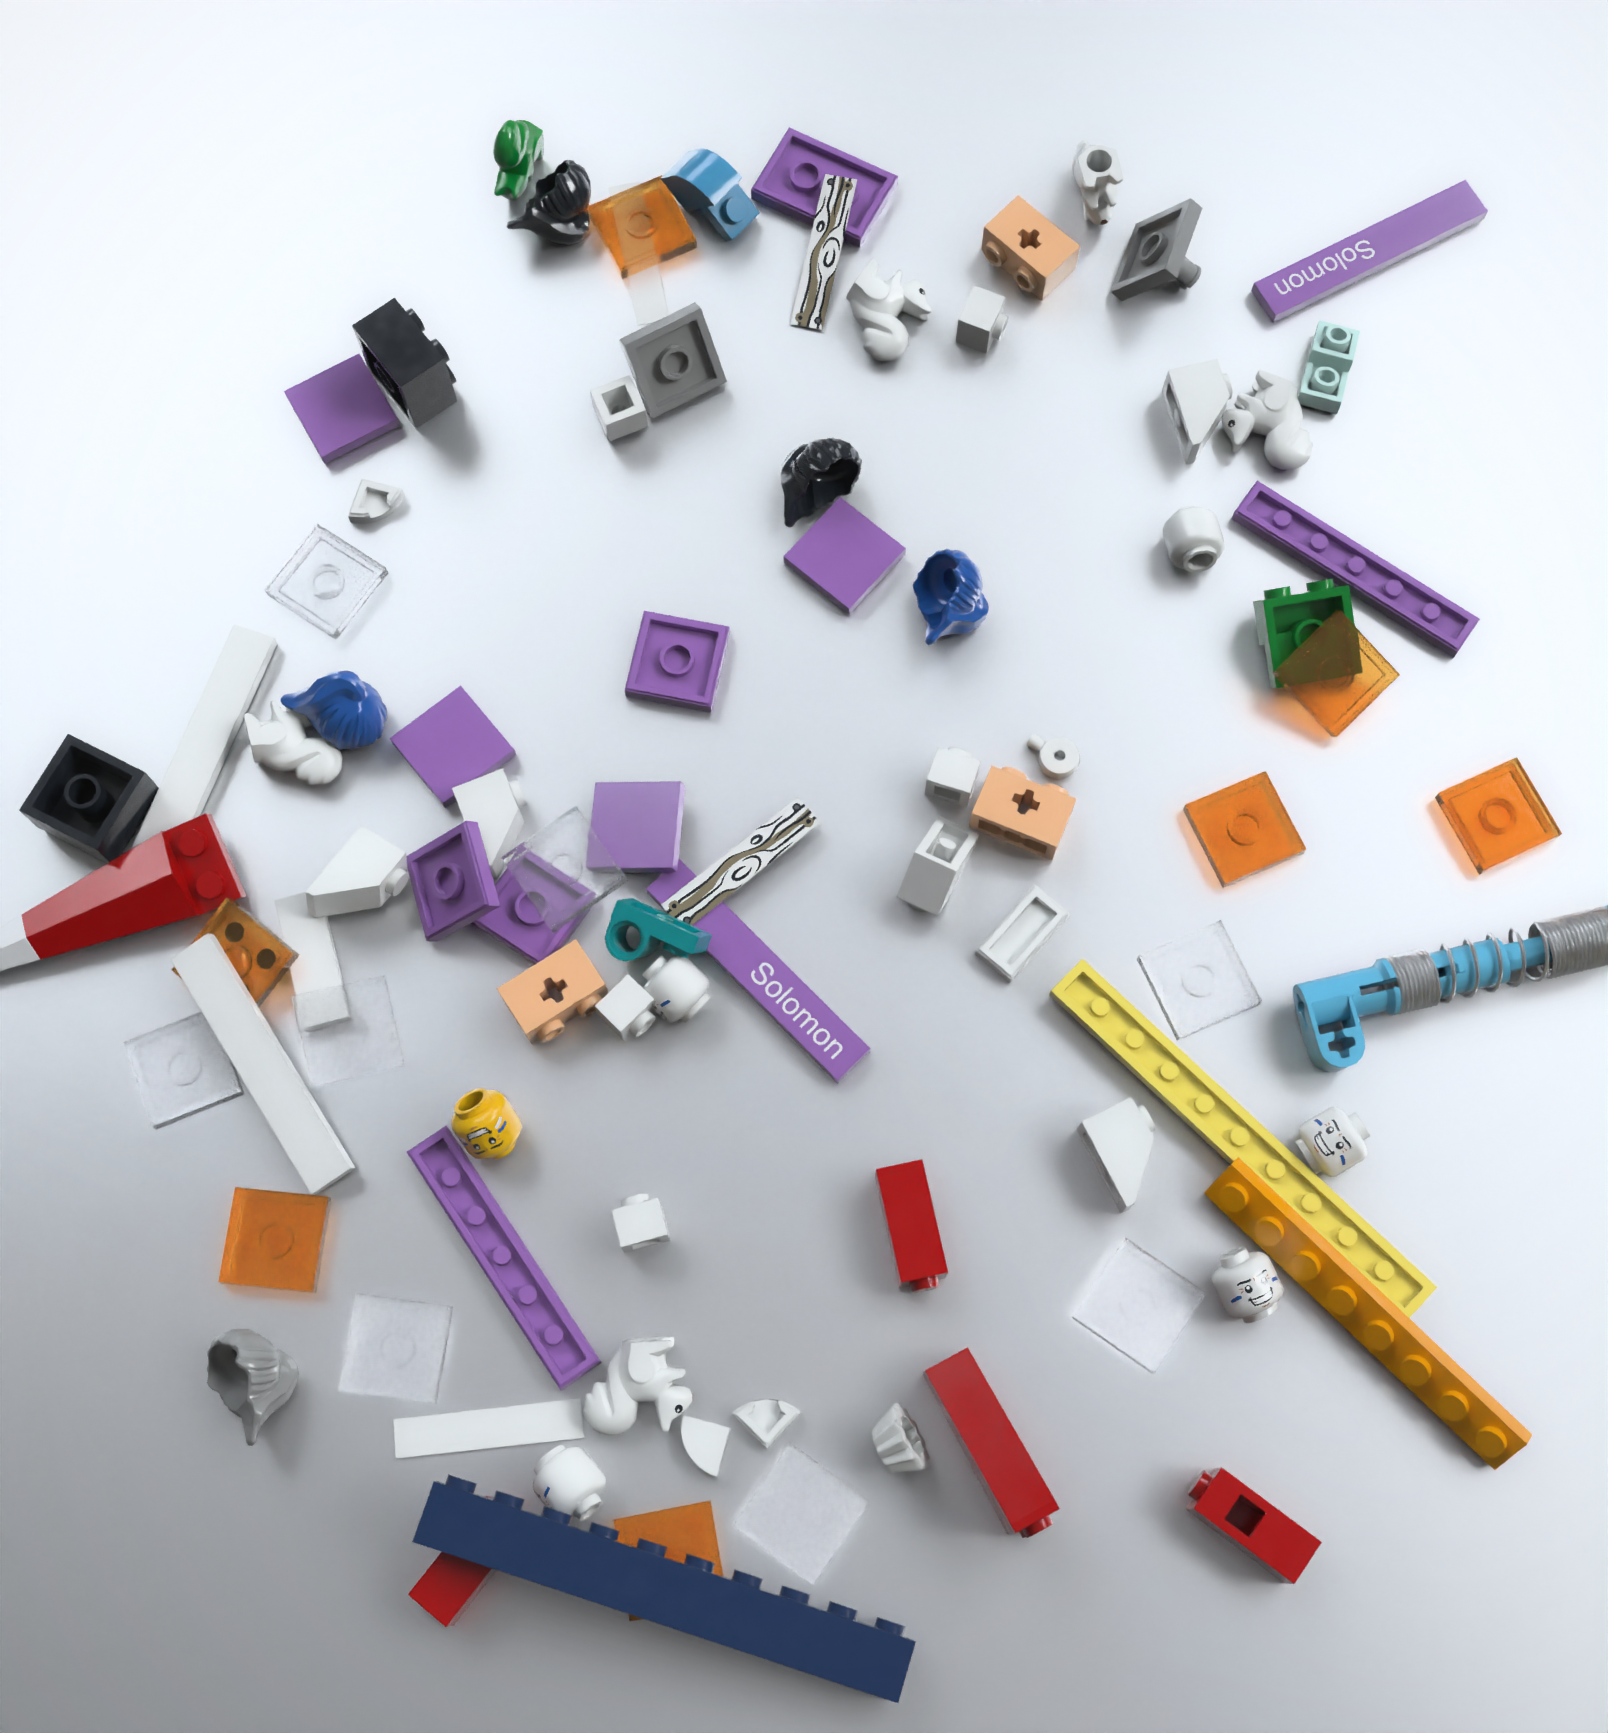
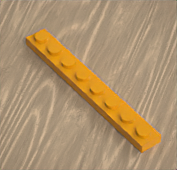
(1368, 1315)

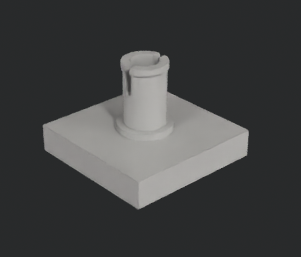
(1159, 251)
(673, 360)

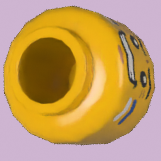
(486, 1124)

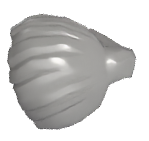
(250, 1377)

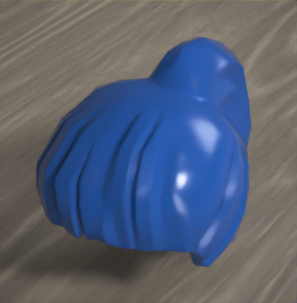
(950, 594)
(341, 709)

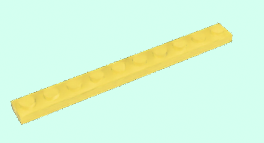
(1235, 1131)

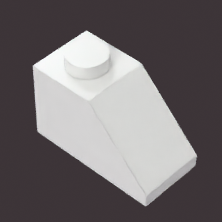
(1196, 402)
(495, 807)
(937, 866)
(358, 876)
(1120, 1148)

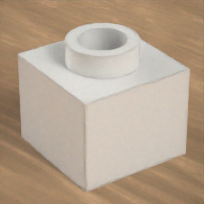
(981, 319)
(619, 408)
(952, 775)
(627, 1009)
(640, 1223)

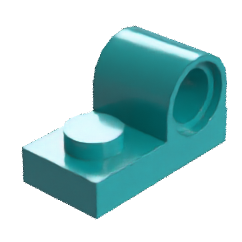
(653, 928)

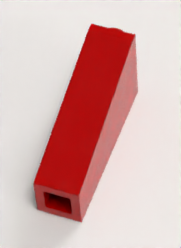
(991, 1445)

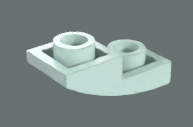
(1328, 367)

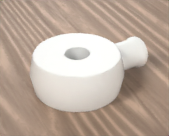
(1049, 750)

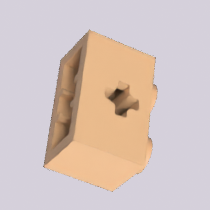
(1029, 248)
(1037, 829)
(571, 975)

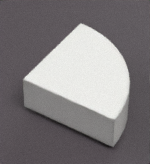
(374, 502)
(766, 1419)
(704, 1443)

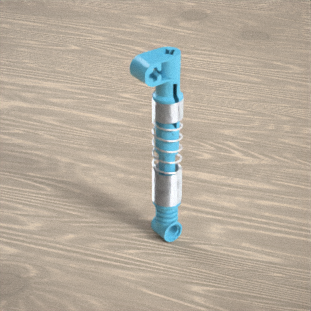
(1421, 979)

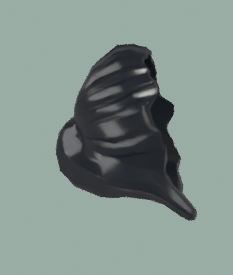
(559, 205)
(817, 475)

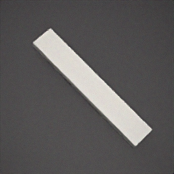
(210, 731)
(262, 1064)

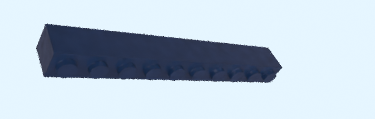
(666, 1590)

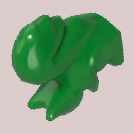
(515, 151)

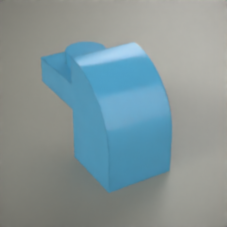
(711, 184)

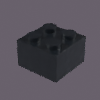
(406, 361)
(90, 799)

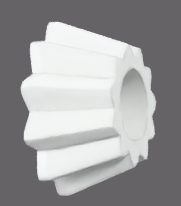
(900, 1442)

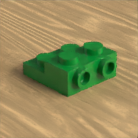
(1290, 619)

